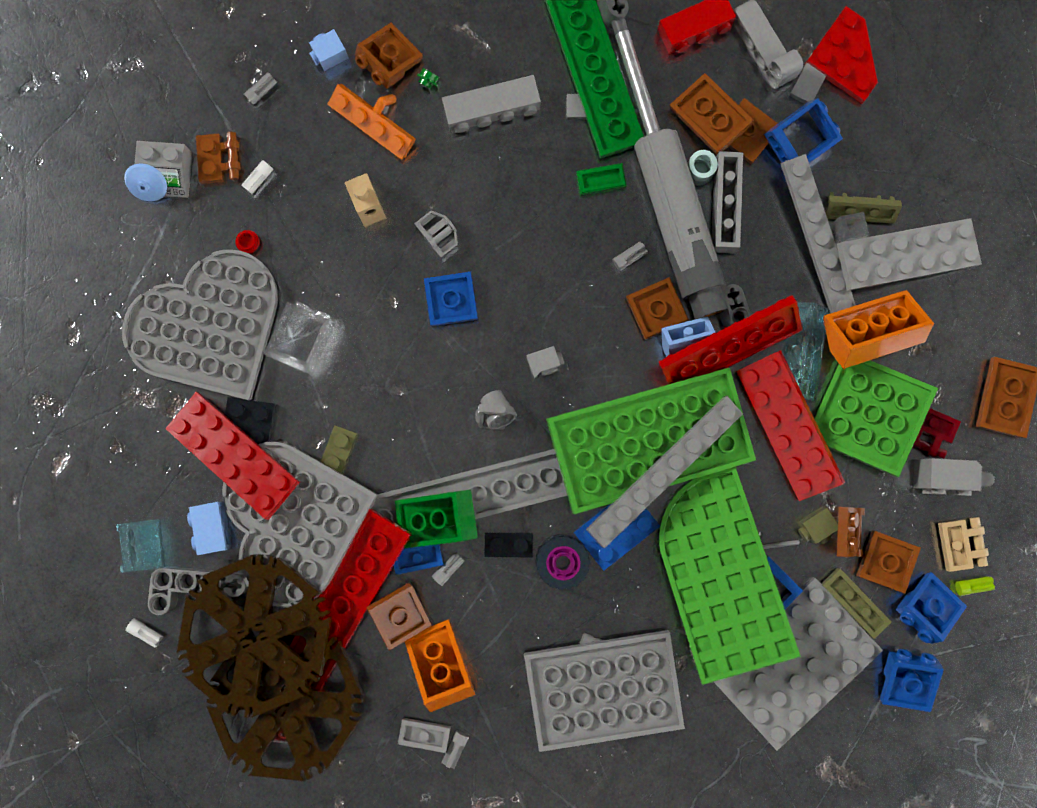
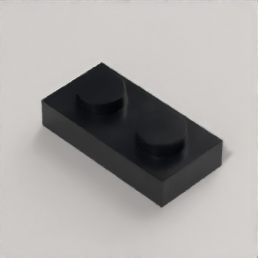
(508, 545)

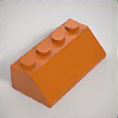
(876, 328)

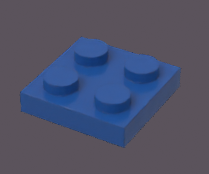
(450, 299)

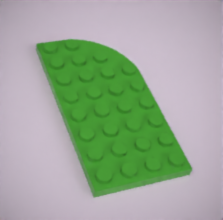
(723, 580)

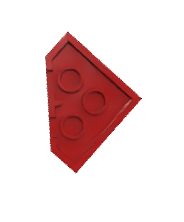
(847, 56)

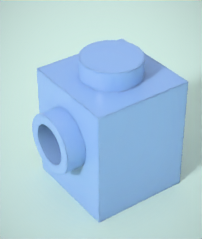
(327, 50)

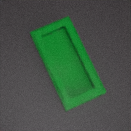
(601, 179)

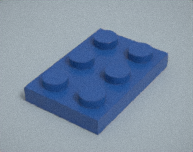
(632, 535)

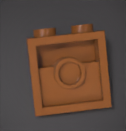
(387, 55)

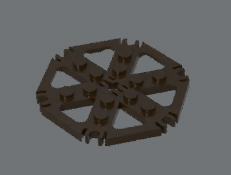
(271, 650)
(295, 721)

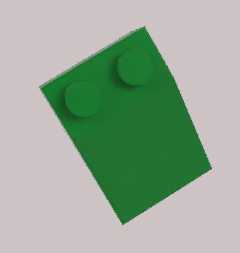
(437, 518)

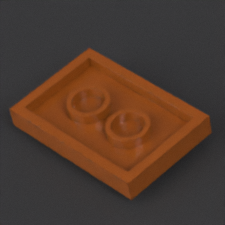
(711, 114)
(1008, 398)

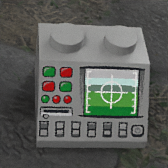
(172, 161)

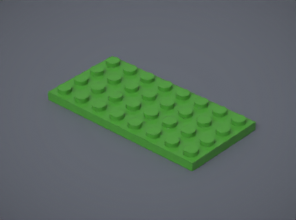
(617, 441)

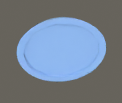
(145, 182)

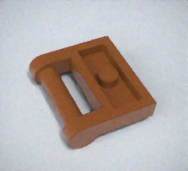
(849, 532)

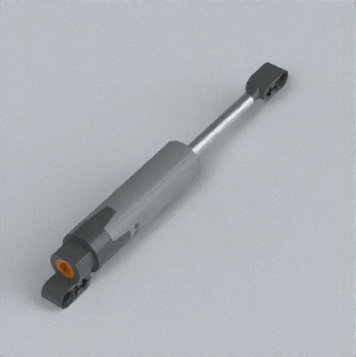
(675, 195)

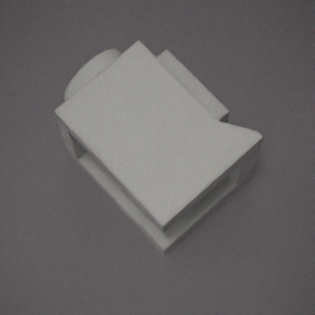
(545, 362)

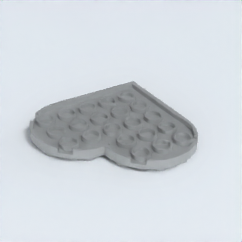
(209, 327)
(310, 526)

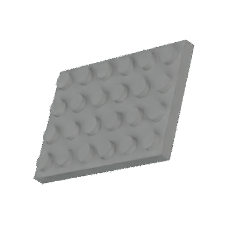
(604, 690)
(791, 692)

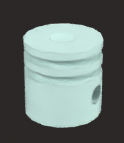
(702, 166)

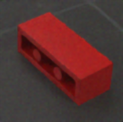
(696, 24)

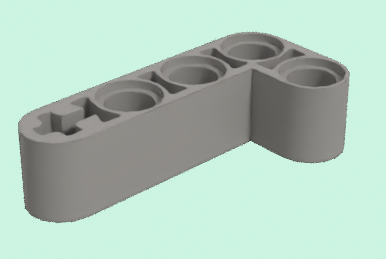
(765, 46)
(177, 584)

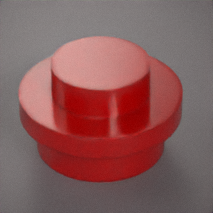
(247, 241)

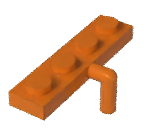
(372, 120)

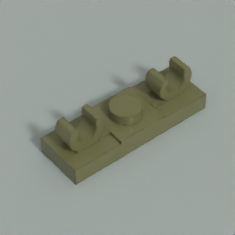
(874, 208)

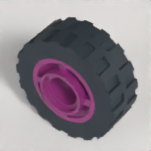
(562, 577)

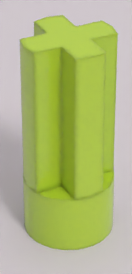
(972, 586)

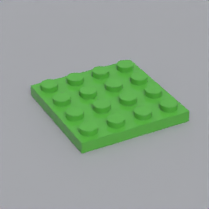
(874, 414)

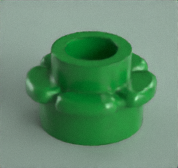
(428, 78)

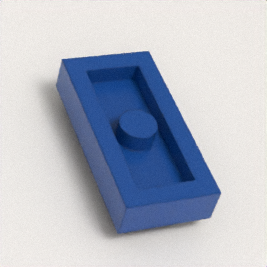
(418, 558)

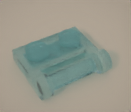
(147, 543)

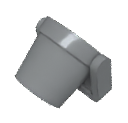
(496, 410)

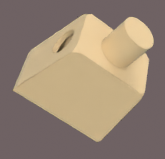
(365, 199)

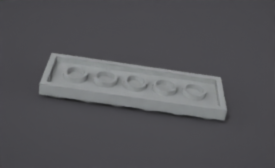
(908, 254)

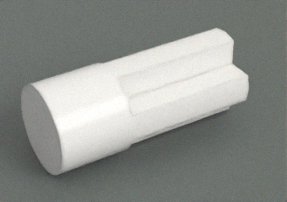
(257, 177)
(144, 633)

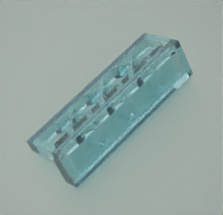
(801, 349)

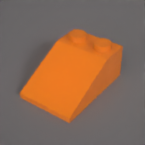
(439, 666)

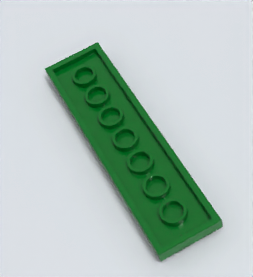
(595, 75)

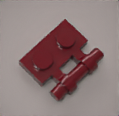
(941, 428)

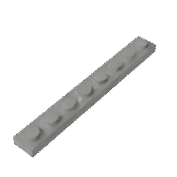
(817, 233)
(664, 472)

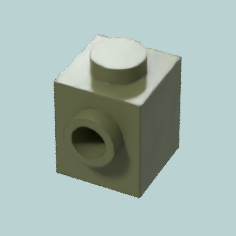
(818, 526)

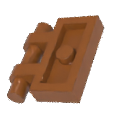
(210, 158)

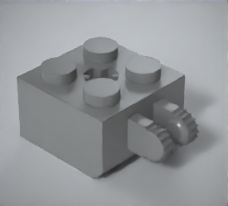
(950, 476)

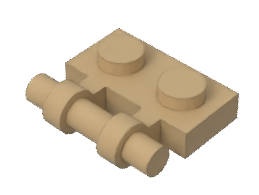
(956, 544)

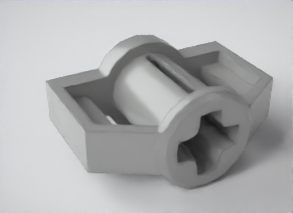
(433, 241)

